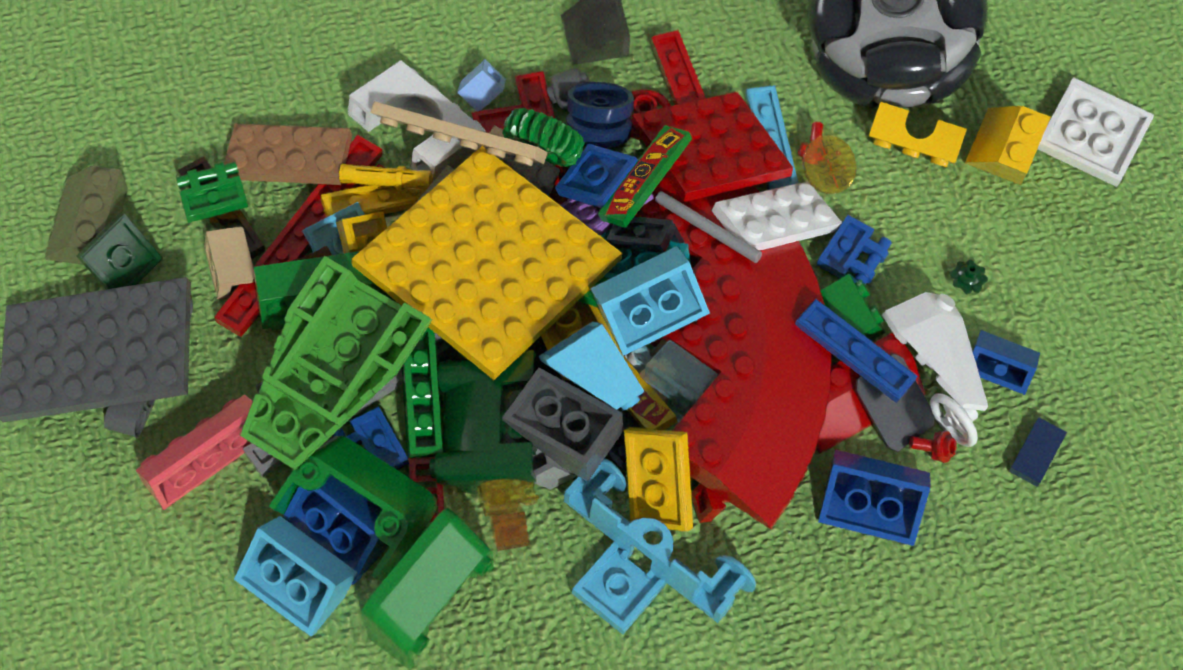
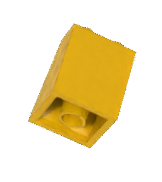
(1008, 141)

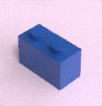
(1005, 362)

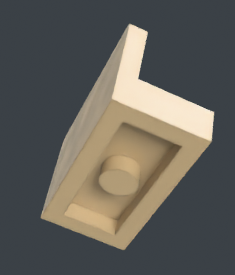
(228, 259)

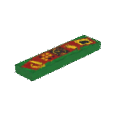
(645, 176)

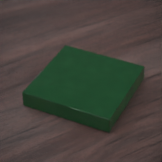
(119, 254)

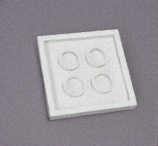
(1095, 132)

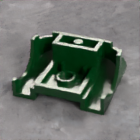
(475, 437)

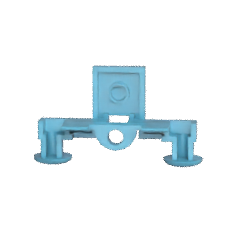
(618, 587)

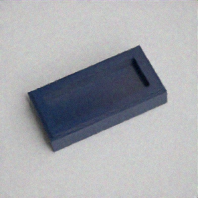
(1038, 452)

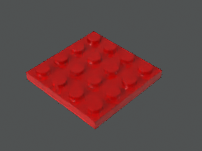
(725, 150)

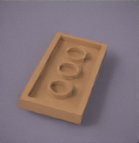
(288, 153)

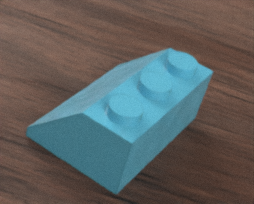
(650, 300)
(294, 575)

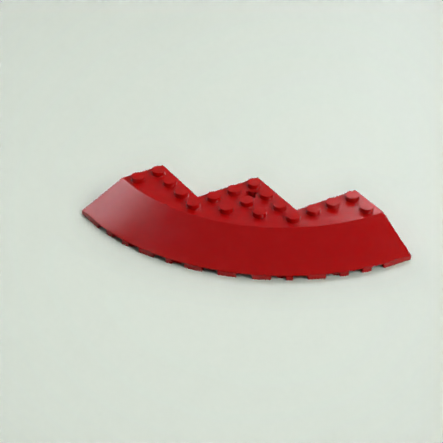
(773, 385)

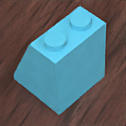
(596, 366)

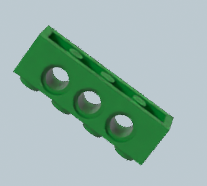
(422, 399)

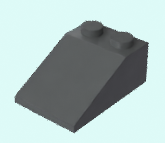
(565, 423)

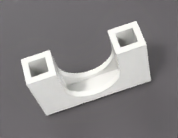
(407, 90)

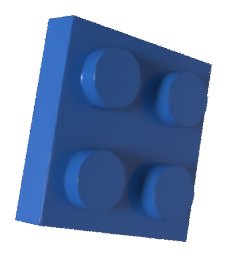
(595, 175)

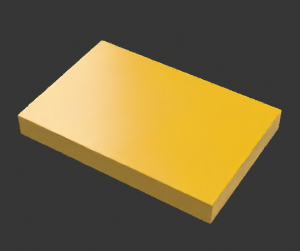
(659, 477)

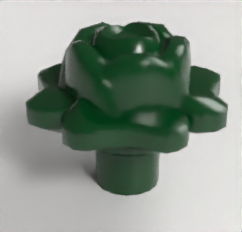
(968, 276)

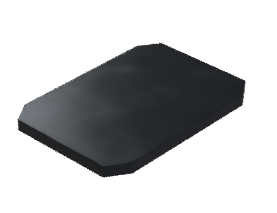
(895, 420)

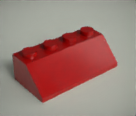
(844, 409)

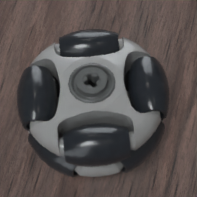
(896, 47)

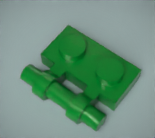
(212, 198)

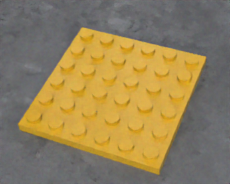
(487, 261)

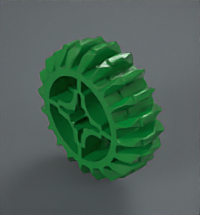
(546, 133)

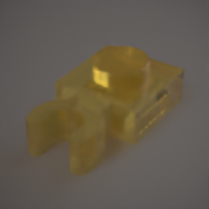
(502, 496)

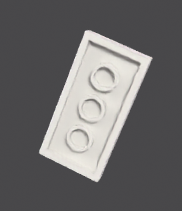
(777, 216)

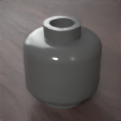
(562, 84)

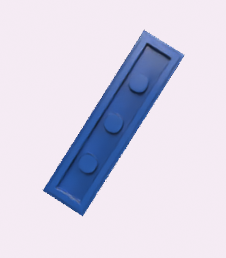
(856, 350)

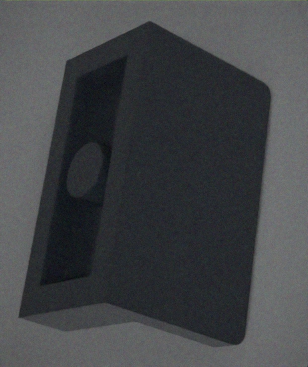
(645, 234)

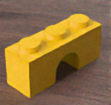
(941, 145)

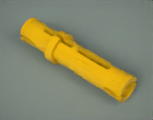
(379, 176)

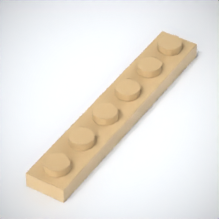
(469, 137)

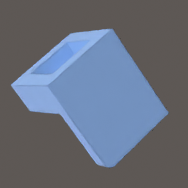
(481, 85)

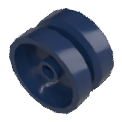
(600, 113)

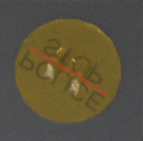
(829, 164)

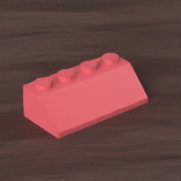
(196, 455)

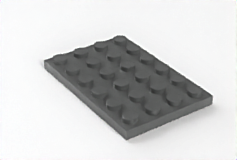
(96, 350)

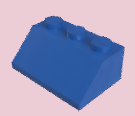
(875, 497)
(339, 523)

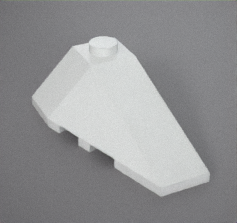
(942, 343)

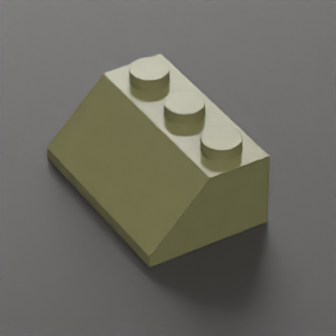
(86, 208)

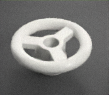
(955, 418)

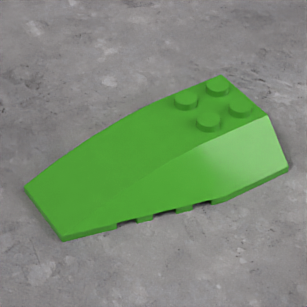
(329, 362)

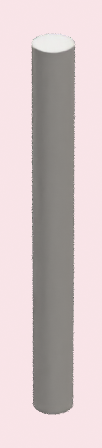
(708, 227)

